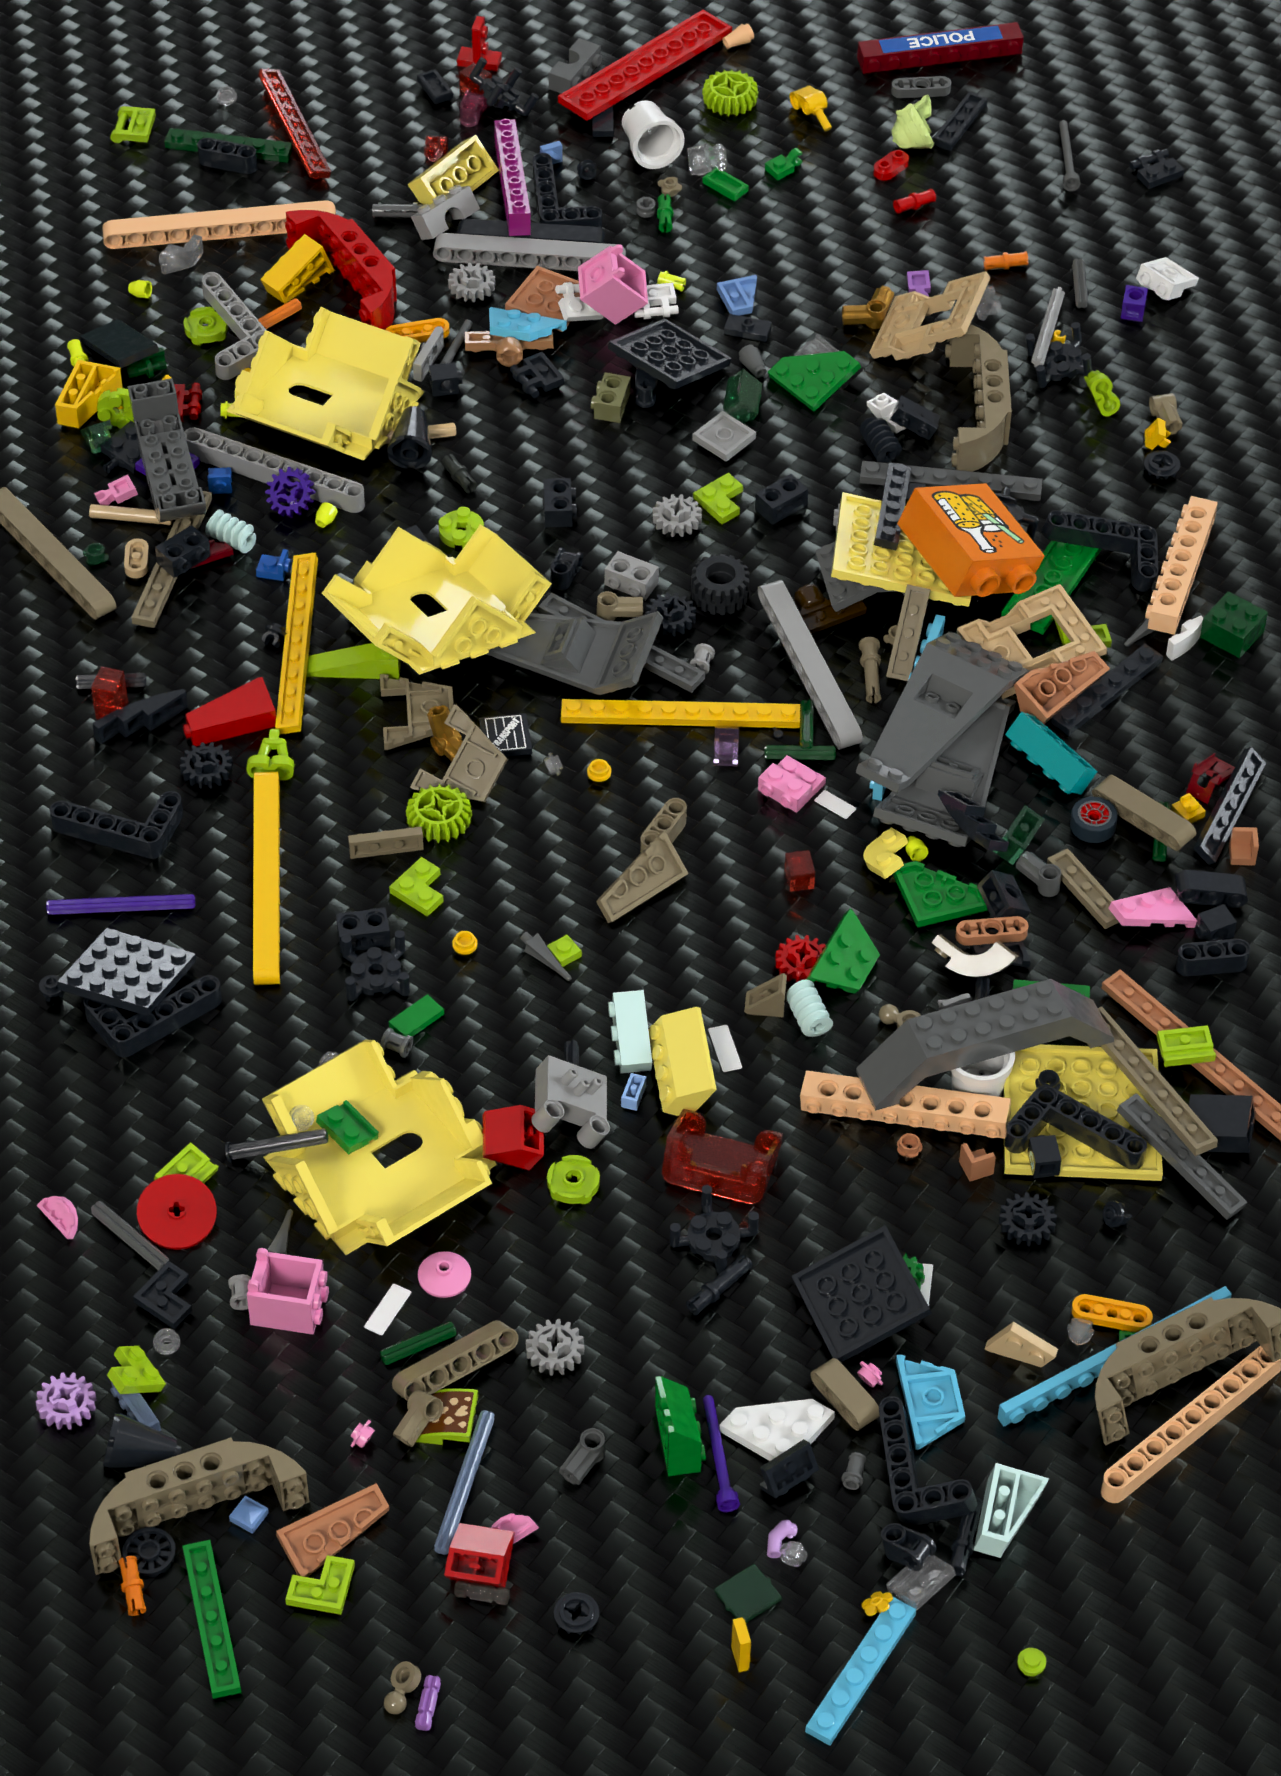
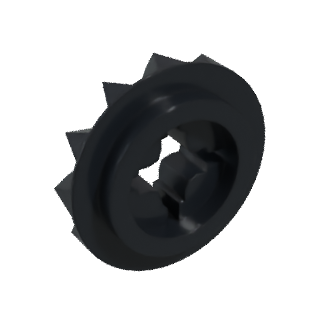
(1154, 459)
(571, 1603)

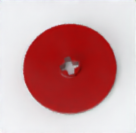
(157, 1216)

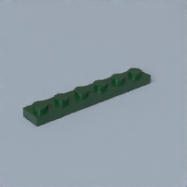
(265, 149)

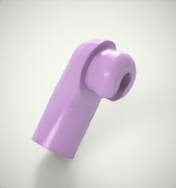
(777, 1534)

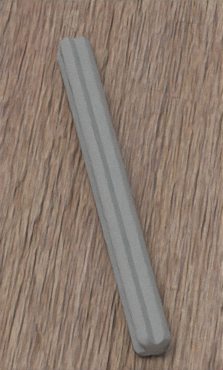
(1048, 327)

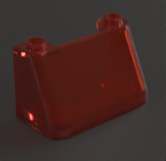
(728, 1166)

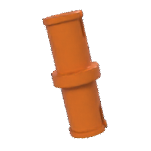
(1005, 260)
(132, 1585)

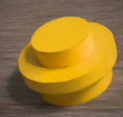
(599, 770)
(464, 943)

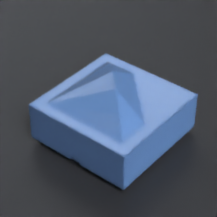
(554, 150)
(248, 1514)

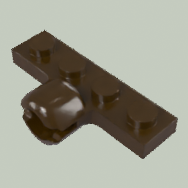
(818, 611)

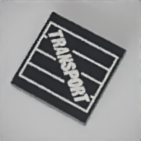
(508, 733)

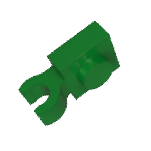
(781, 167)

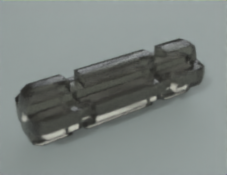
(481, 1592)

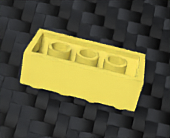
(464, 166)
(681, 1061)

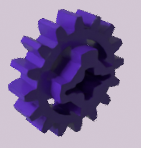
(281, 488)

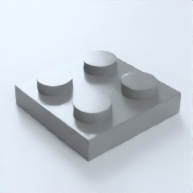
(724, 436)

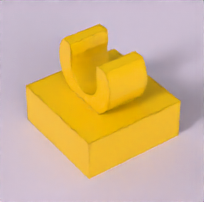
(1156, 435)
(1189, 808)

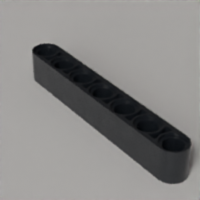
(538, 231)

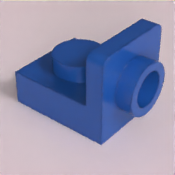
(220, 480)
(274, 567)

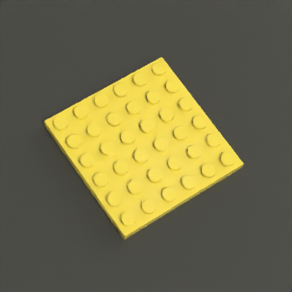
(867, 564)
(1093, 1081)

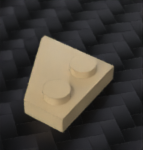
(1021, 1345)

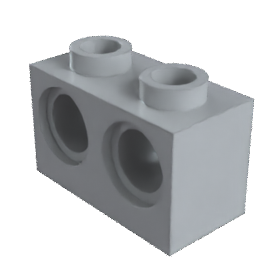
(631, 575)

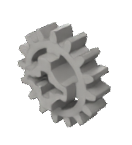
(471, 282)
(677, 515)
(567, 1352)

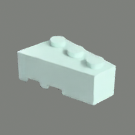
(630, 1031)
(1005, 1506)

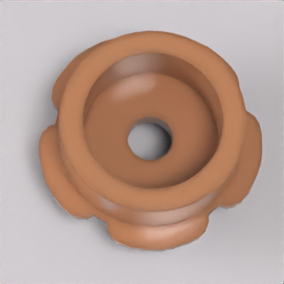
(909, 1140)

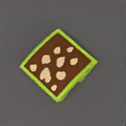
(456, 1418)

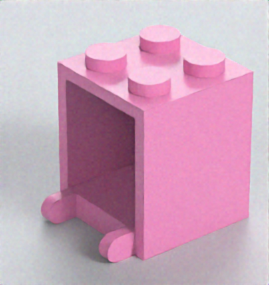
(613, 284)
(287, 1292)

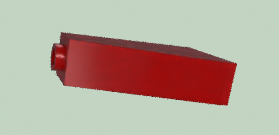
(232, 715)

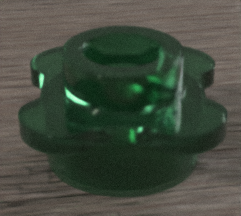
(95, 554)

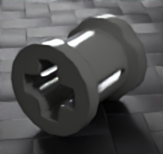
(396, 1042)

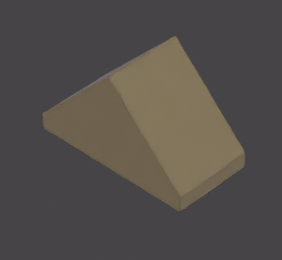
(767, 998)

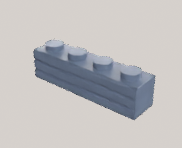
(137, 1408)

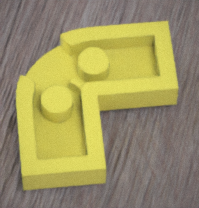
(880, 853)

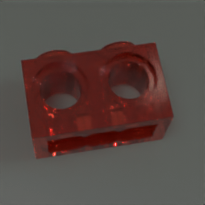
(109, 691)

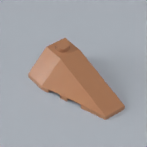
(1054, 687)

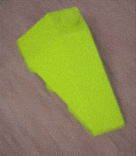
(358, 661)

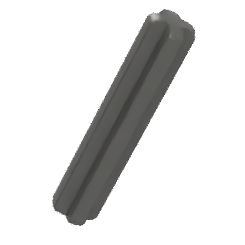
(1080, 283)

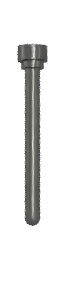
(1071, 180)

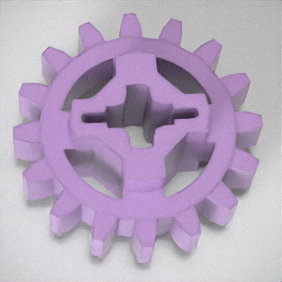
(63, 1401)

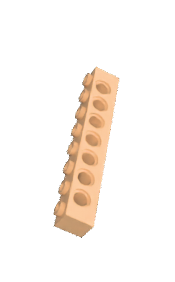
(1181, 565)
(924, 1106)

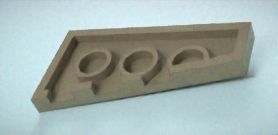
(645, 877)

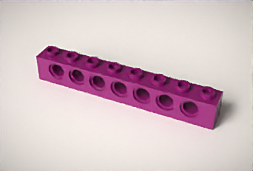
(512, 177)

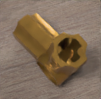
(871, 314)
(445, 738)

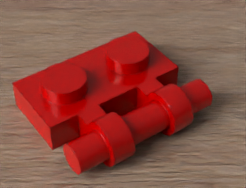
(193, 396)

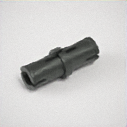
(459, 473)

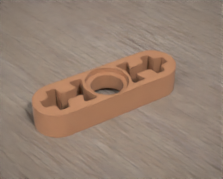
(974, 926)

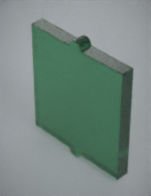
(748, 1593)

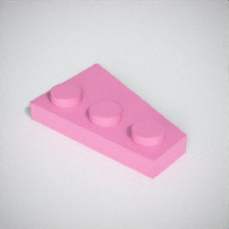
(1152, 907)

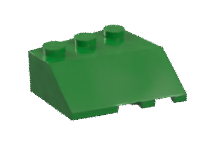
(678, 1427)

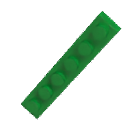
(211, 1619)

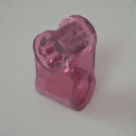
(472, 108)

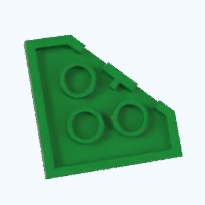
(814, 376)
(936, 895)

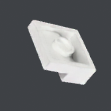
(1165, 278)

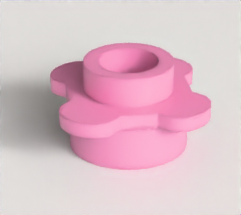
(870, 1374)
(362, 1434)

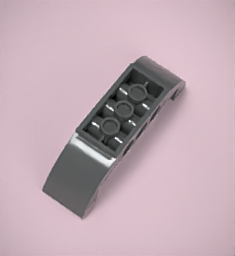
(165, 451)

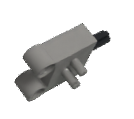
(572, 1095)

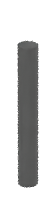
(457, 342)

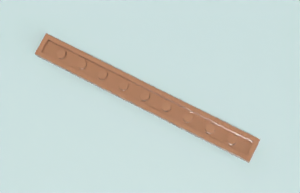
(1219, 1072)

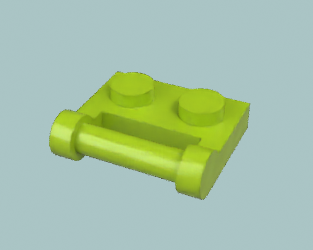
(139, 127)

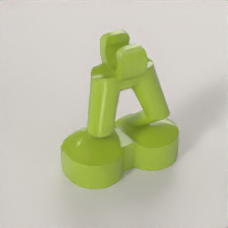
(1101, 390)
(280, 762)

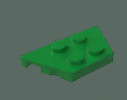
(846, 956)

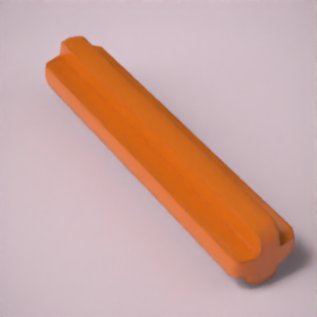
(280, 313)

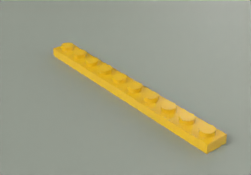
(296, 643)
(680, 713)

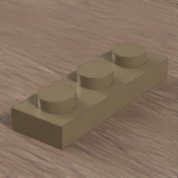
(385, 842)

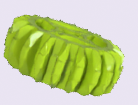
(730, 92)
(439, 812)

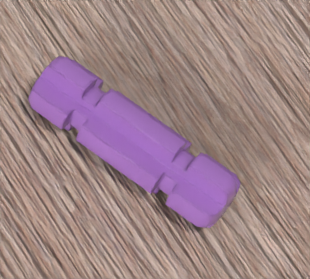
(427, 1703)

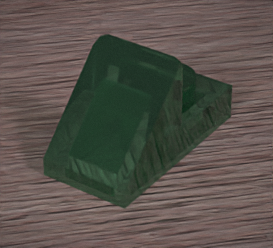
(97, 435)

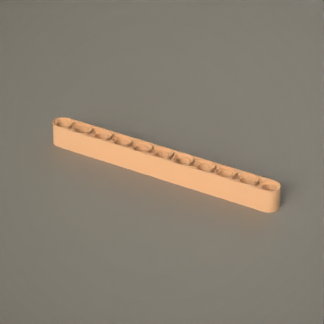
(208, 224)
(1185, 1432)

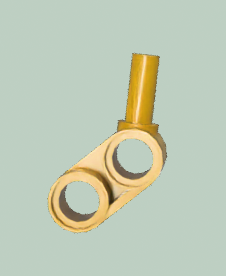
(811, 102)

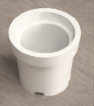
(658, 146)
(991, 1083)

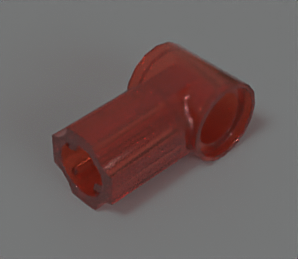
(435, 147)

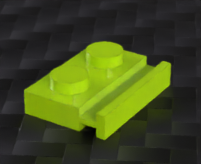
(1186, 1046)
(190, 1162)

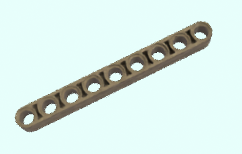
(54, 557)

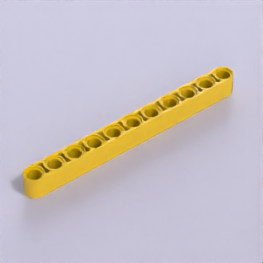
(266, 879)

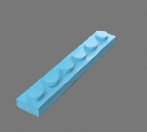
(860, 1671)

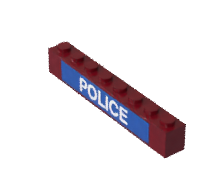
(940, 47)

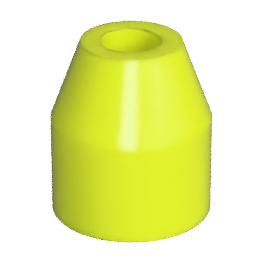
(140, 288)
(325, 514)
(916, 849)

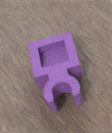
(919, 282)

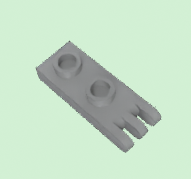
(428, 354)

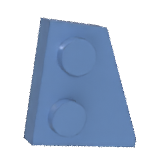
(738, 294)

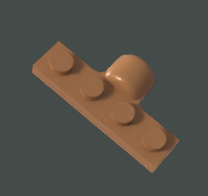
(508, 349)

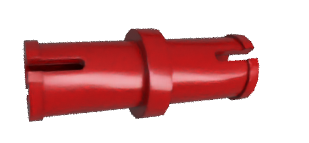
(914, 201)

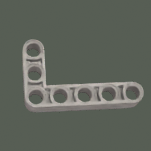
(239, 319)

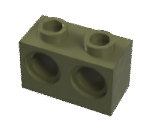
(611, 397)

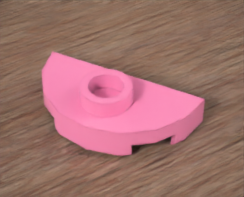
(61, 1214)
(520, 1524)

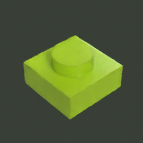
(565, 950)

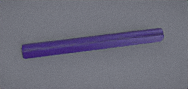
(120, 904)

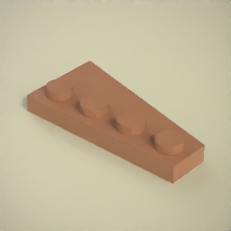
(330, 1529)

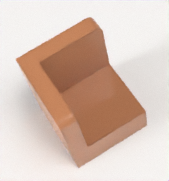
(1243, 846)
(976, 1163)

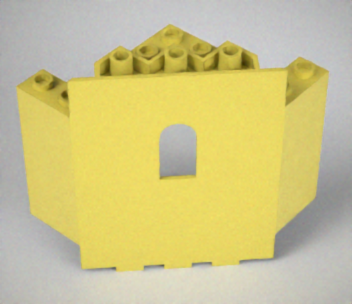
(344, 358)
(483, 589)
(353, 1193)

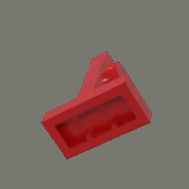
(479, 48)

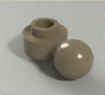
(889, 1014)
(405, 1679)

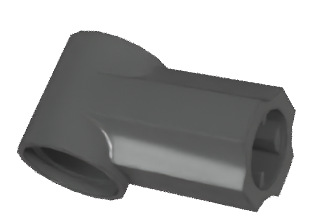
(1044, 875)
(584, 1457)

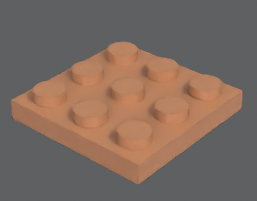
(539, 295)

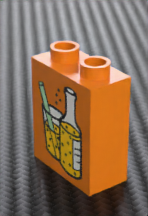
(971, 540)

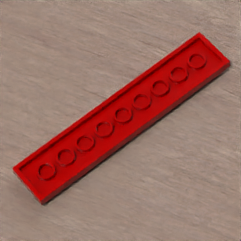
(644, 65)

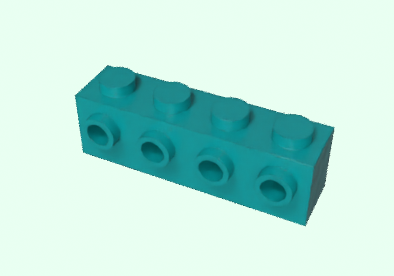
(1051, 753)

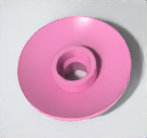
(448, 1282)

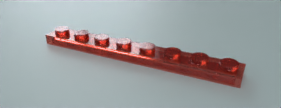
(294, 123)

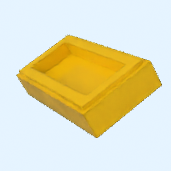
(741, 1644)

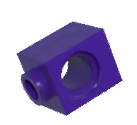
(1134, 303)

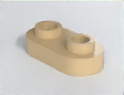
(136, 558)

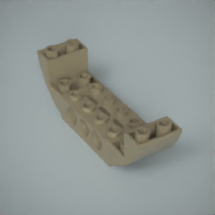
(982, 444)
(1178, 1349)
(189, 1484)

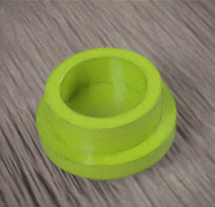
(1031, 1661)

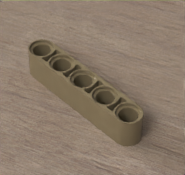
(1146, 813)
(467, 1361)

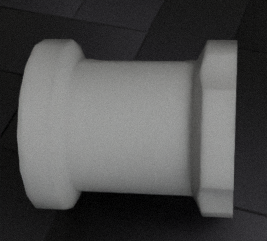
(701, 657)
(239, 1290)

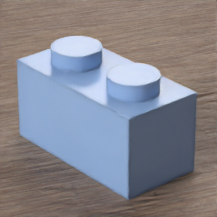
(633, 1091)

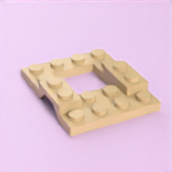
(902, 329)
(1001, 633)

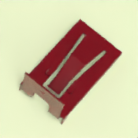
(1221, 768)

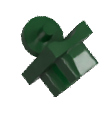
(148, 365)

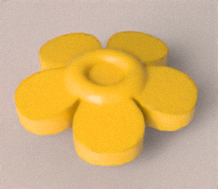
(877, 1602)

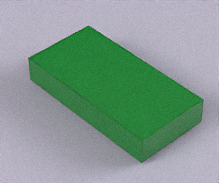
(725, 184)
(416, 1017)

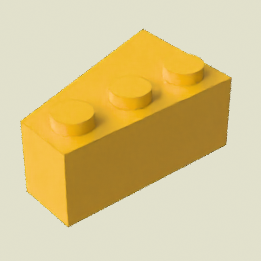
(296, 269)
(82, 392)

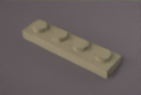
(908, 632)
(1084, 887)

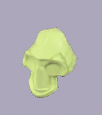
(911, 127)

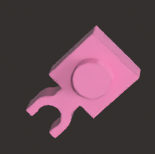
(119, 490)

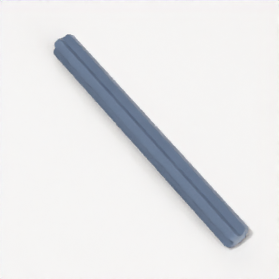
(464, 1482)

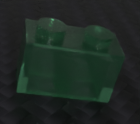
(742, 396)
(1020, 833)

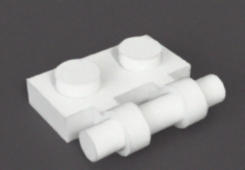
(659, 295)
(572, 307)

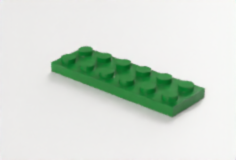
(1061, 565)

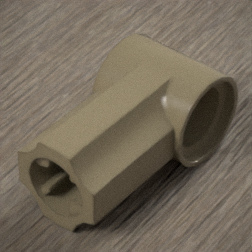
(1165, 408)
(611, 606)
(421, 1409)

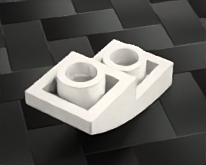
(882, 407)
(1186, 639)

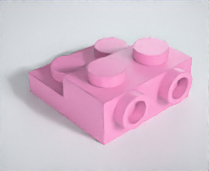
(790, 783)

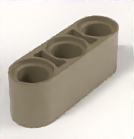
(669, 819)
(845, 1394)

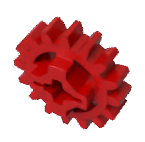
(798, 957)

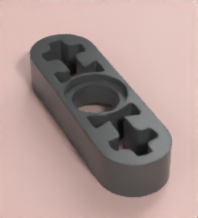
(935, 87)

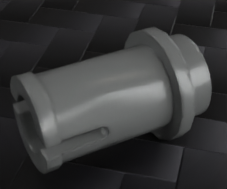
(853, 1476)

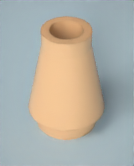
(741, 35)

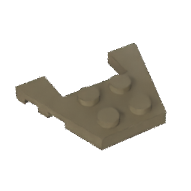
(419, 701)
(474, 765)

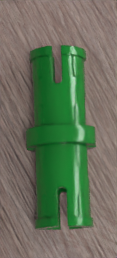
(665, 213)

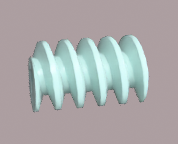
(231, 530)
(808, 1008)

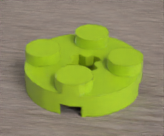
(202, 334)
(106, 407)
(458, 519)
(568, 1192)

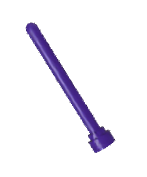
(727, 1498)

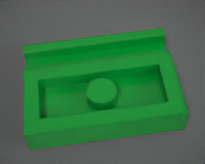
(347, 1127)

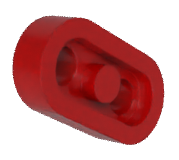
(891, 165)

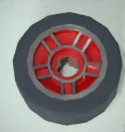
(1093, 819)

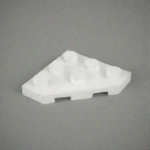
(776, 1426)

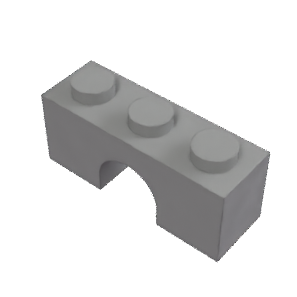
(431, 218)

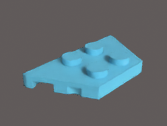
(522, 325)
(930, 1399)

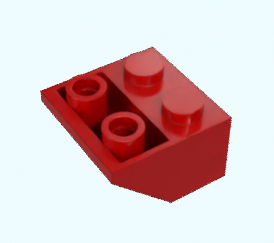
(512, 1137)
(480, 1555)

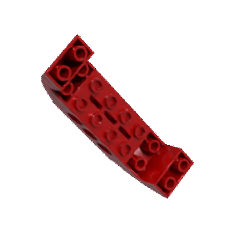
(354, 256)

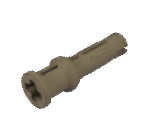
(870, 662)

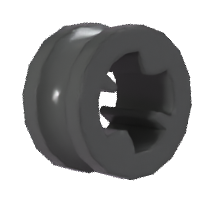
(645, 207)

